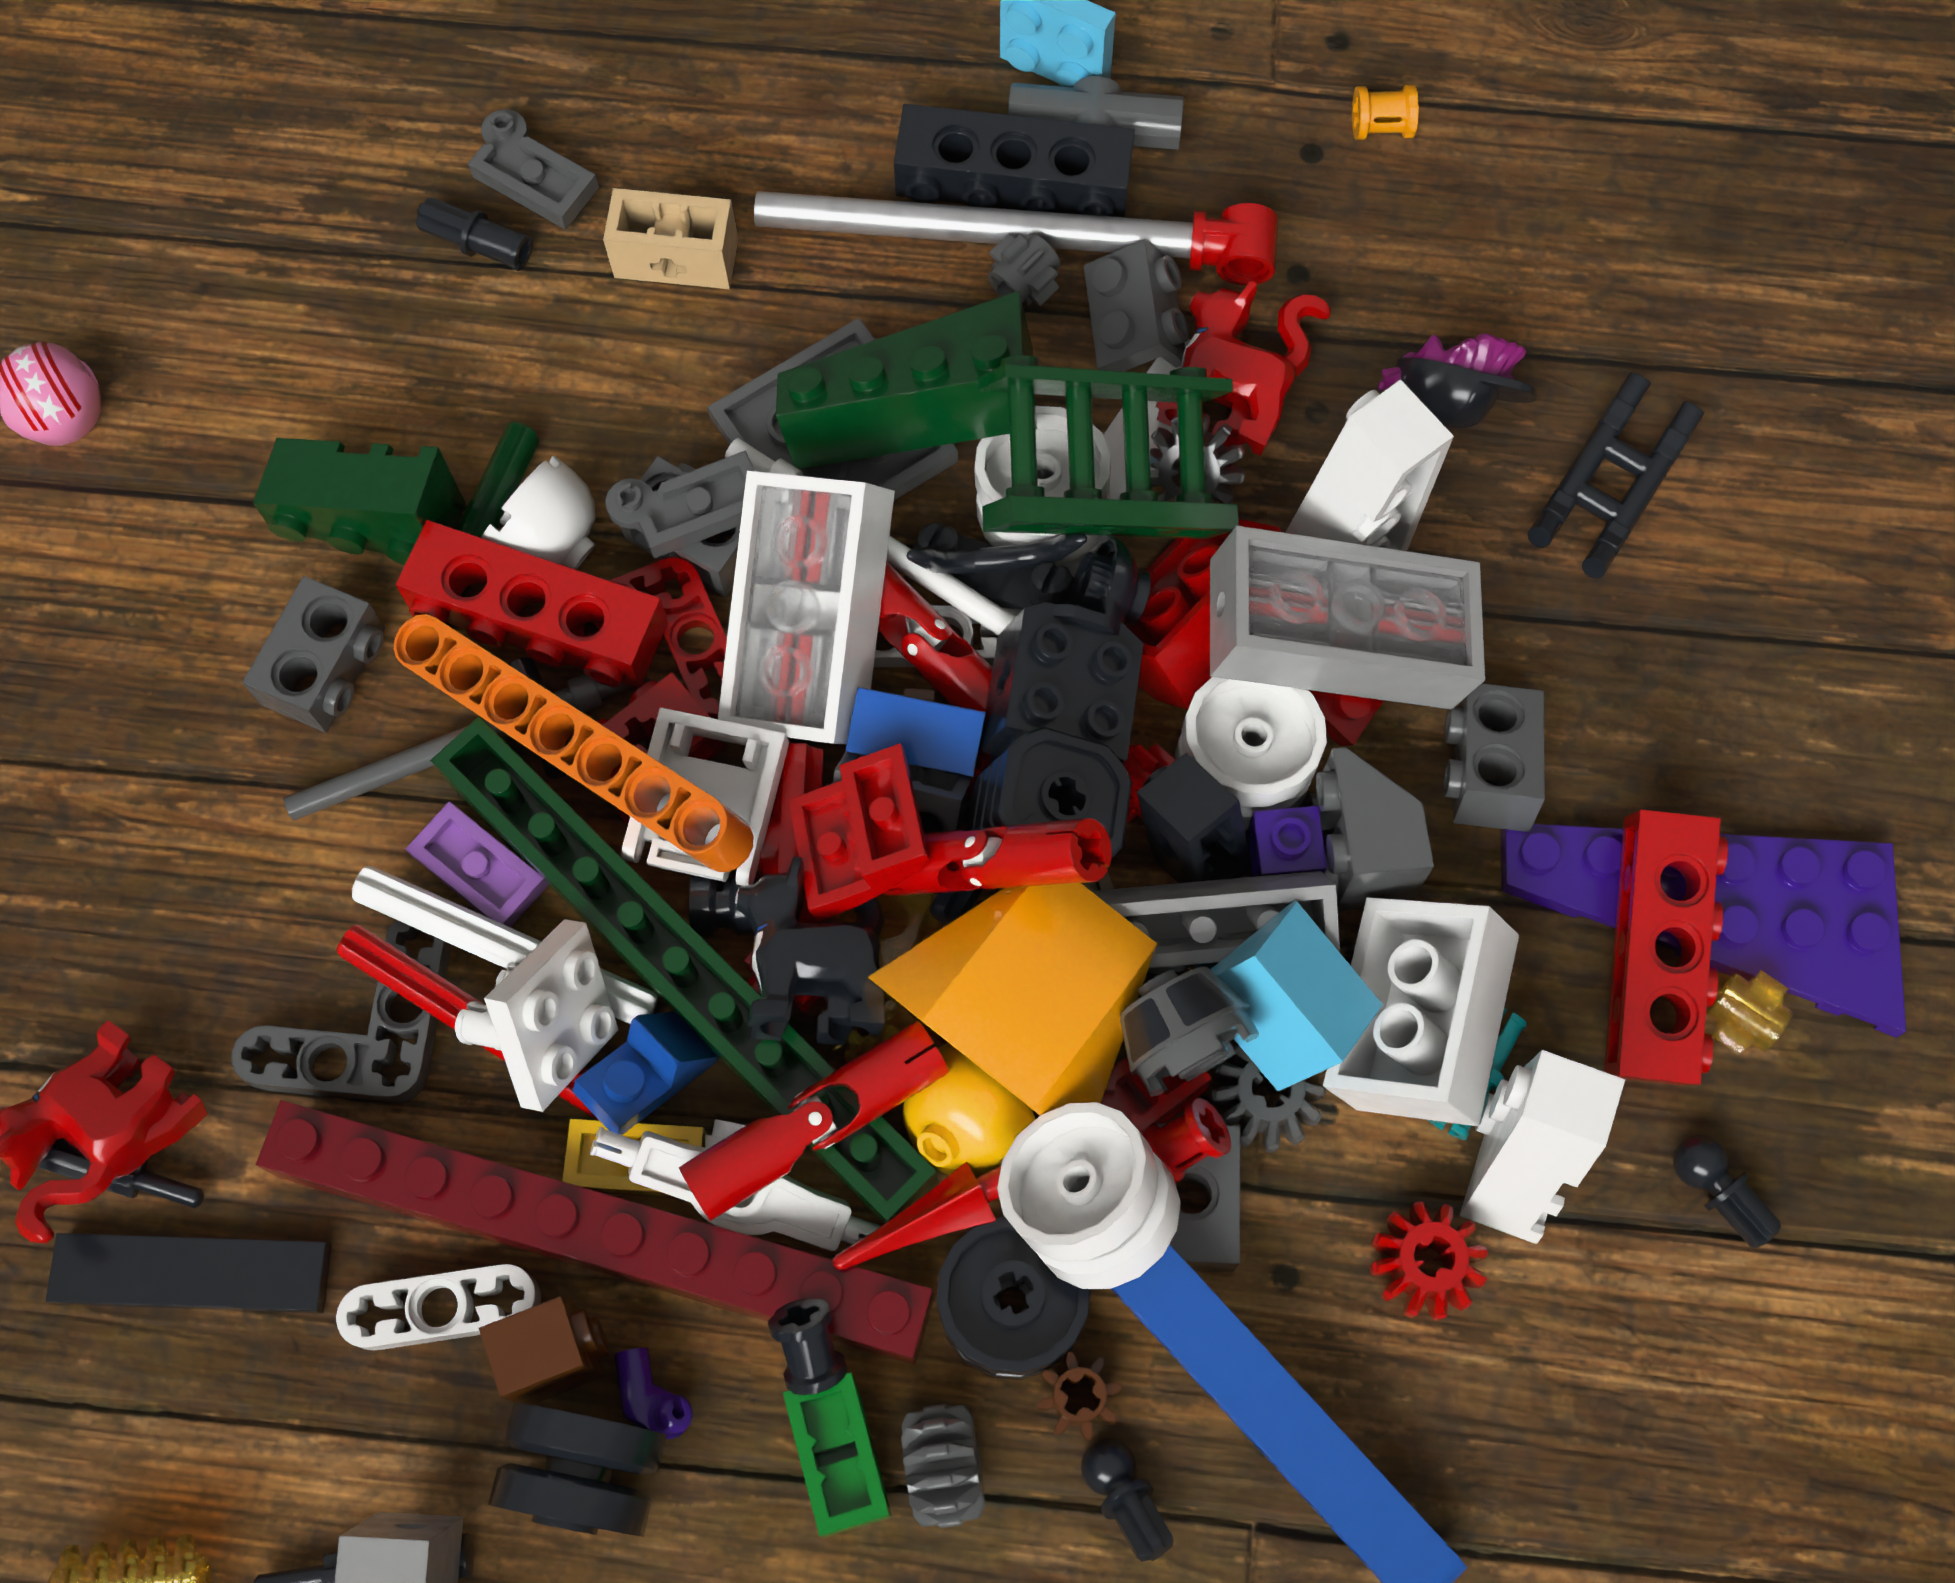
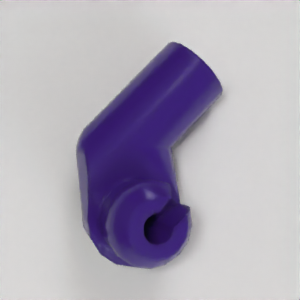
(646, 1402)

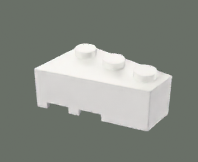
(1537, 1135)

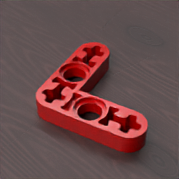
(683, 614)

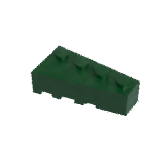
(904, 388)

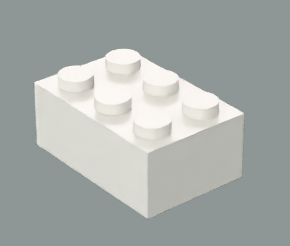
(1443, 1002)

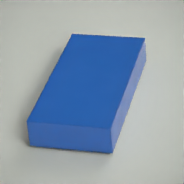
(929, 731)

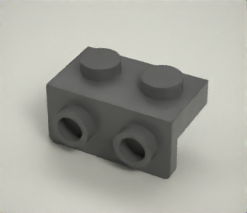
(1135, 308)

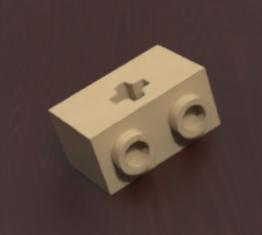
(671, 238)

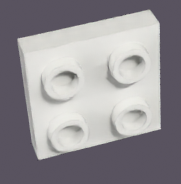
(545, 1015)

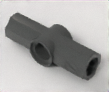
(1103, 102)

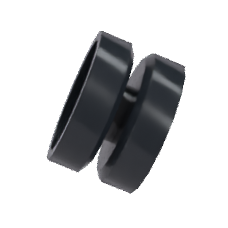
(995, 1339)
(578, 1471)

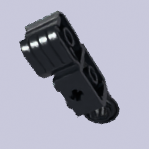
(1066, 703)

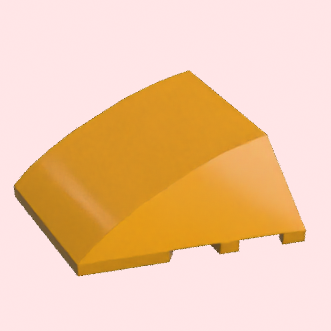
(1029, 989)

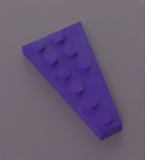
(1793, 907)

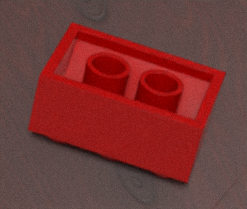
(1178, 620)

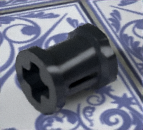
(807, 1346)

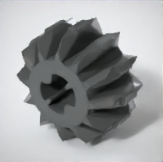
(1217, 462)
(1251, 1109)
(943, 1465)

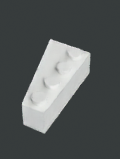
(1376, 473)

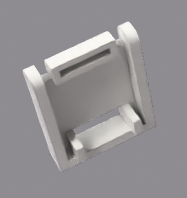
(742, 790)

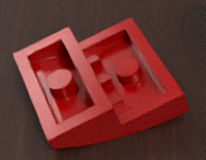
(859, 833)

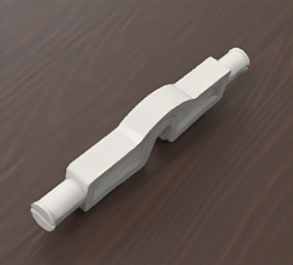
(780, 1207)

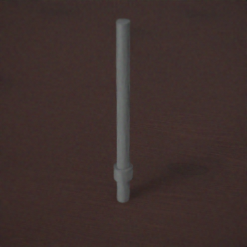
(581, 693)

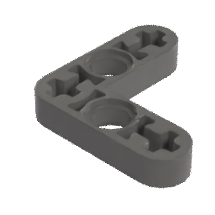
(364, 1052)

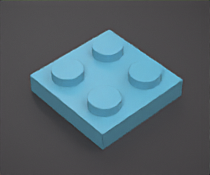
(1057, 38)

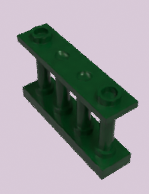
(1082, 507)

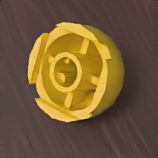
(964, 1118)

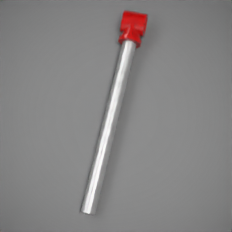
(1238, 243)

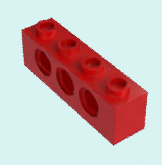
(451, 560)
(1638, 976)

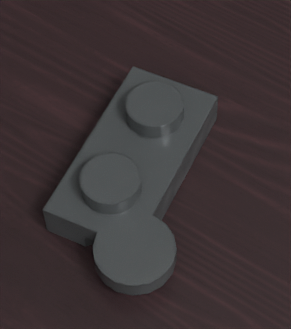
(530, 170)
(684, 506)

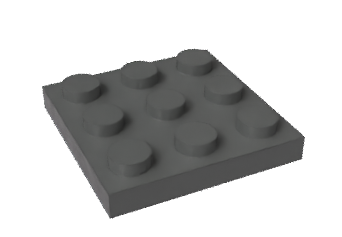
(751, 416)

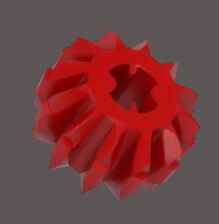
(1443, 1284)

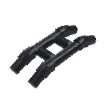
(1605, 444)

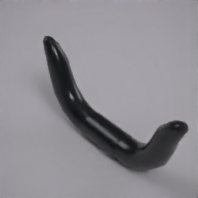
(996, 558)

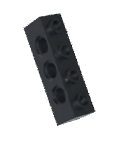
(994, 141)

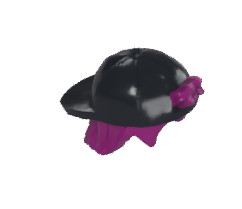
(1464, 380)

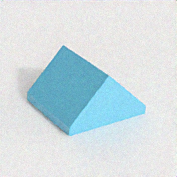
(1300, 998)

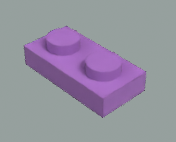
(476, 866)

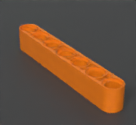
(502, 693)

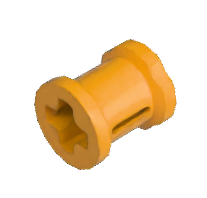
(1385, 112)

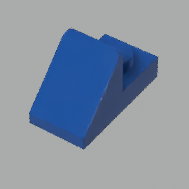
(643, 1072)

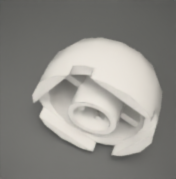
(549, 516)

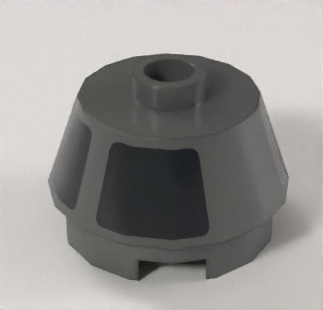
(1183, 1026)

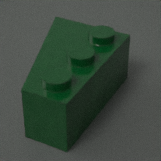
(356, 498)

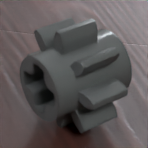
(1024, 267)

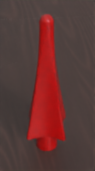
(949, 1207)

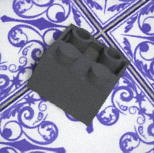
(1370, 832)

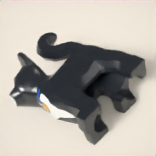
(811, 960)

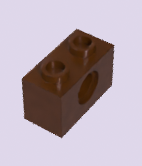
(544, 1351)

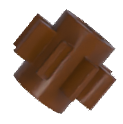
(1098, 1394)

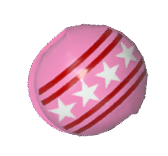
(48, 394)

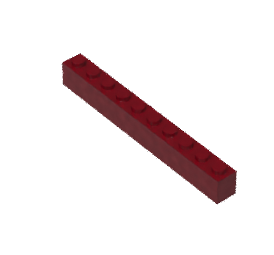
(590, 1229)

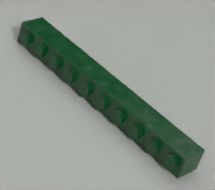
(674, 961)

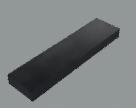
(189, 1273)

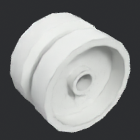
(994, 473)
(1255, 741)
(1089, 1195)

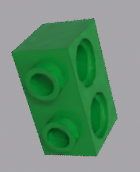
(838, 1458)

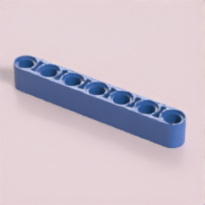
(1287, 1425)

